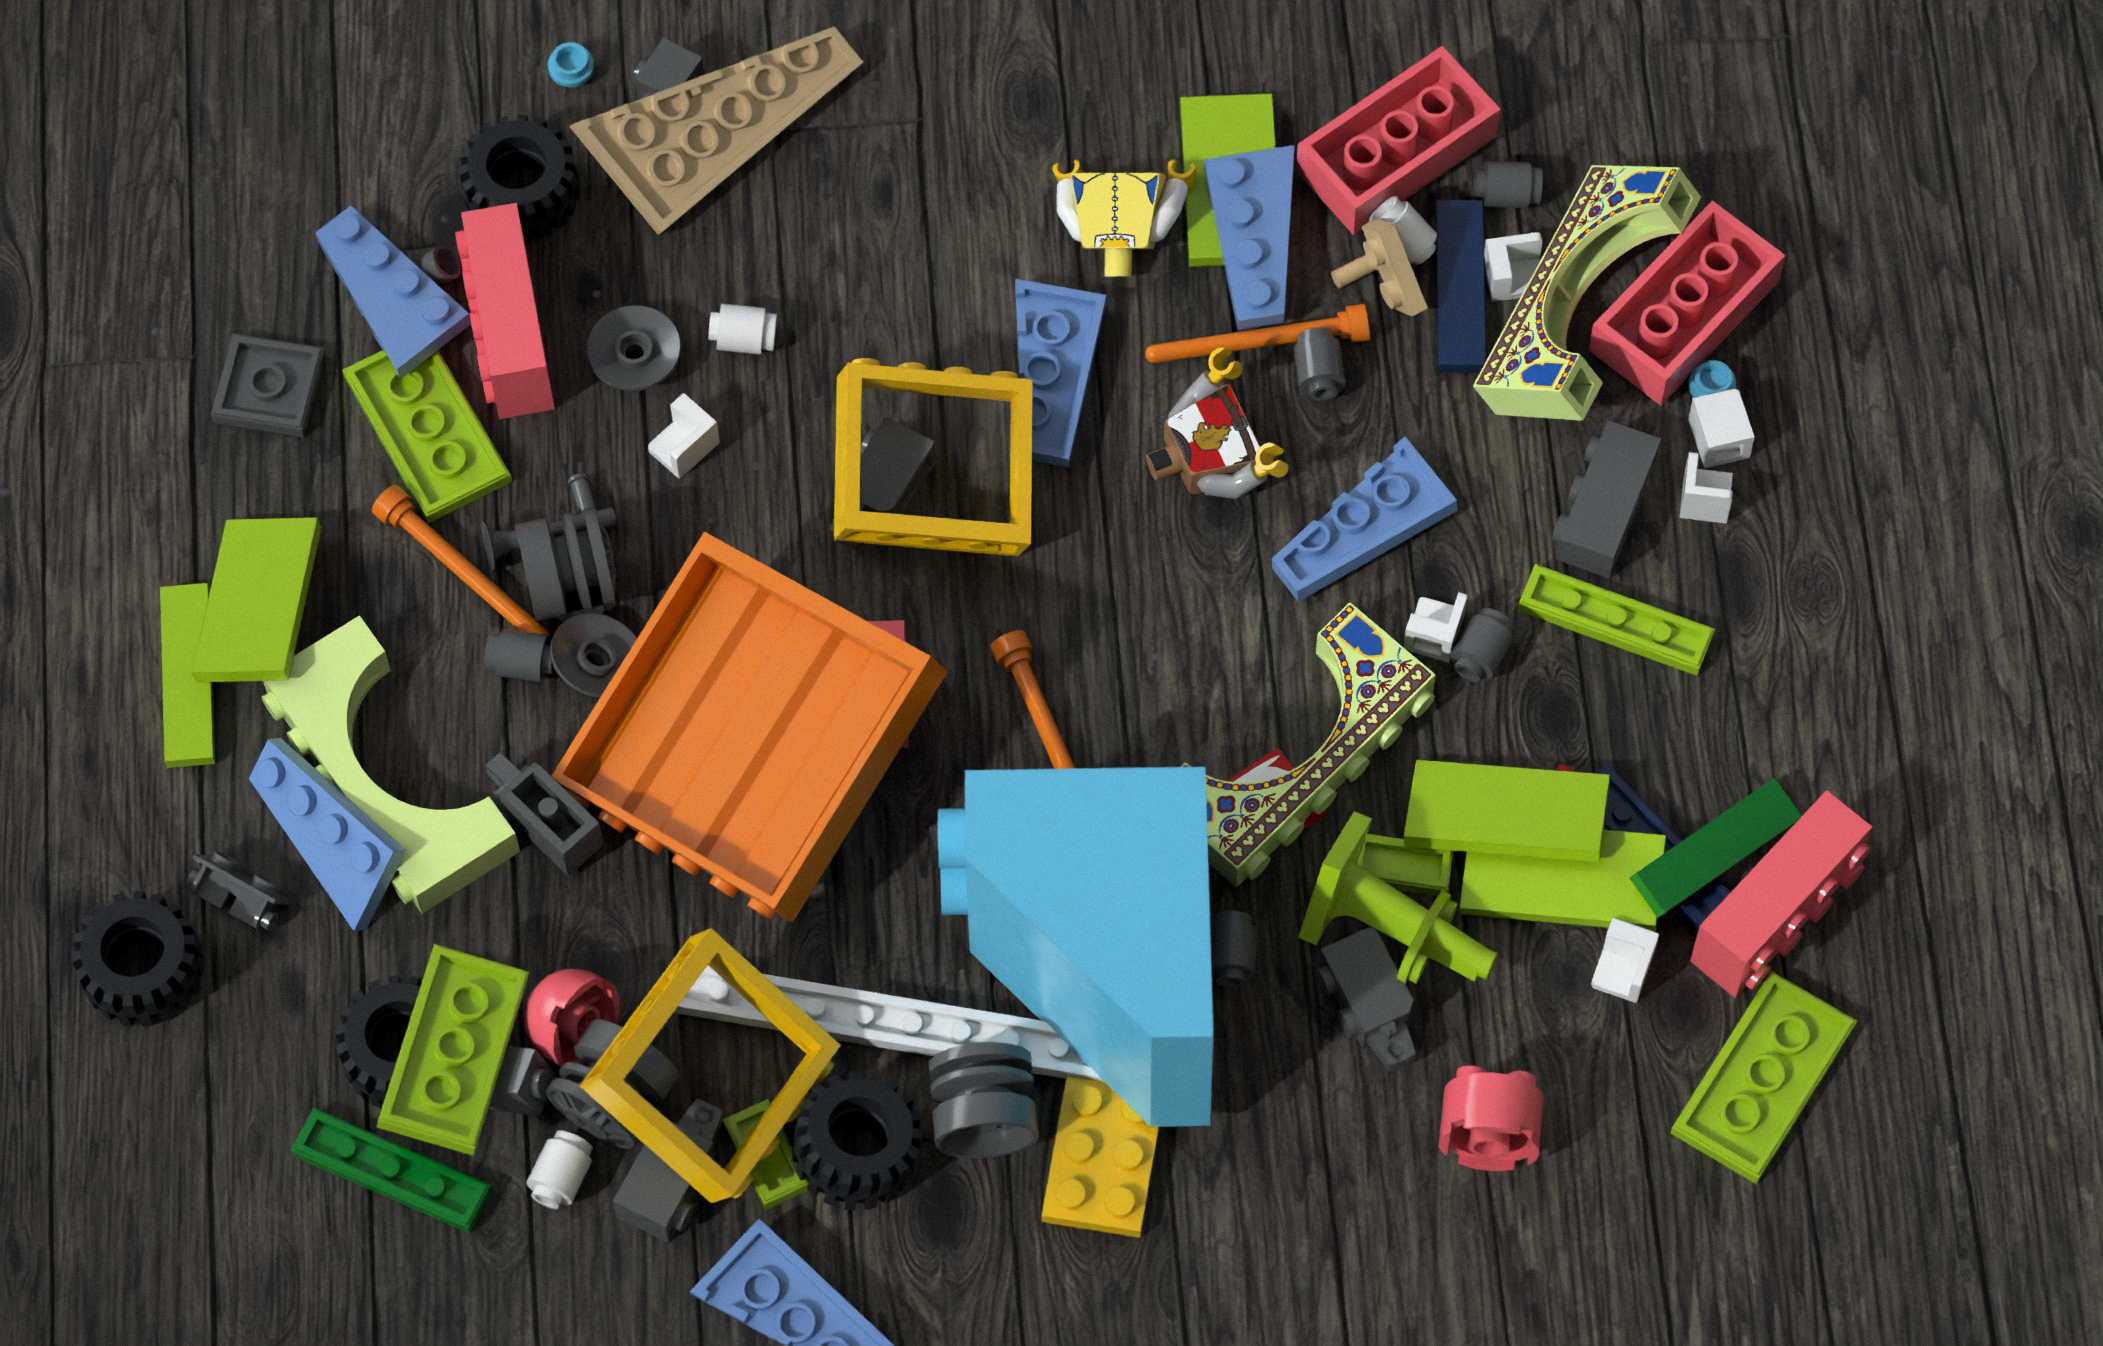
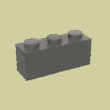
(1606, 498)

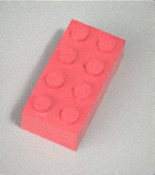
(1398, 139)
(1686, 302)
(504, 311)
(1782, 895)

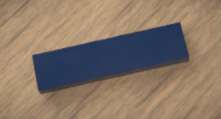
(1460, 286)
(1631, 814)

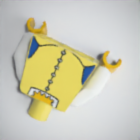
(1120, 210)

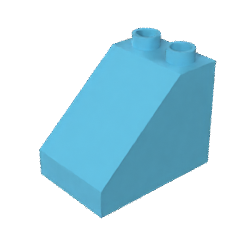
(1096, 918)

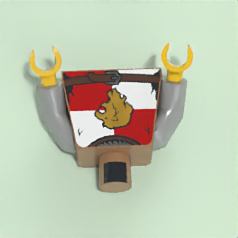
(1212, 439)

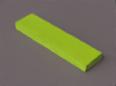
(1616, 619)
(186, 703)

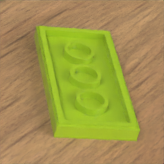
(1212, 130)
(428, 432)
(256, 600)
(1507, 810)
(1562, 888)
(453, 1049)
(1763, 1077)

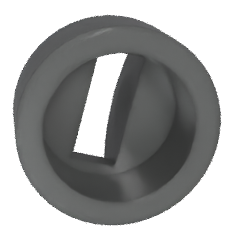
(441, 264)

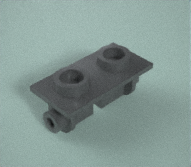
(254, 896)

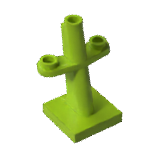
(1353, 891)

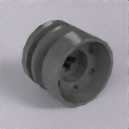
(566, 563)
(650, 1077)
(983, 1100)

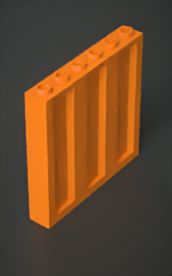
(748, 728)

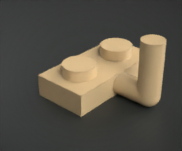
(1387, 255)

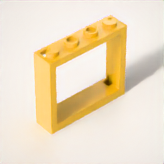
(923, 531)
(607, 1084)

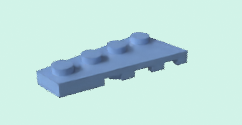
(1252, 222)
(393, 294)
(1056, 351)
(1378, 514)
(332, 834)
(782, 1295)

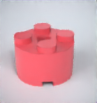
(1491, 1118)

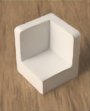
(1510, 264)
(1721, 428)
(686, 438)
(1705, 493)
(1435, 627)
(1625, 960)

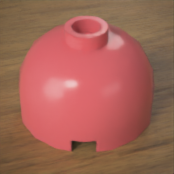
(564, 1008)

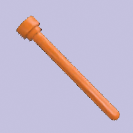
(1348, 324)
(395, 509)
(1014, 653)

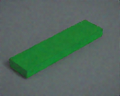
(1715, 847)
(391, 1170)

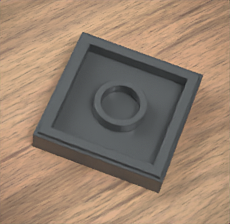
(268, 385)

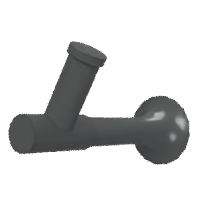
(501, 542)

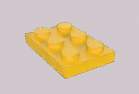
(1099, 1162)

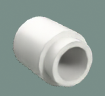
(1413, 230)
(743, 329)
(560, 1170)

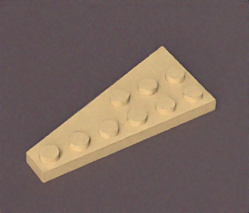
(697, 133)

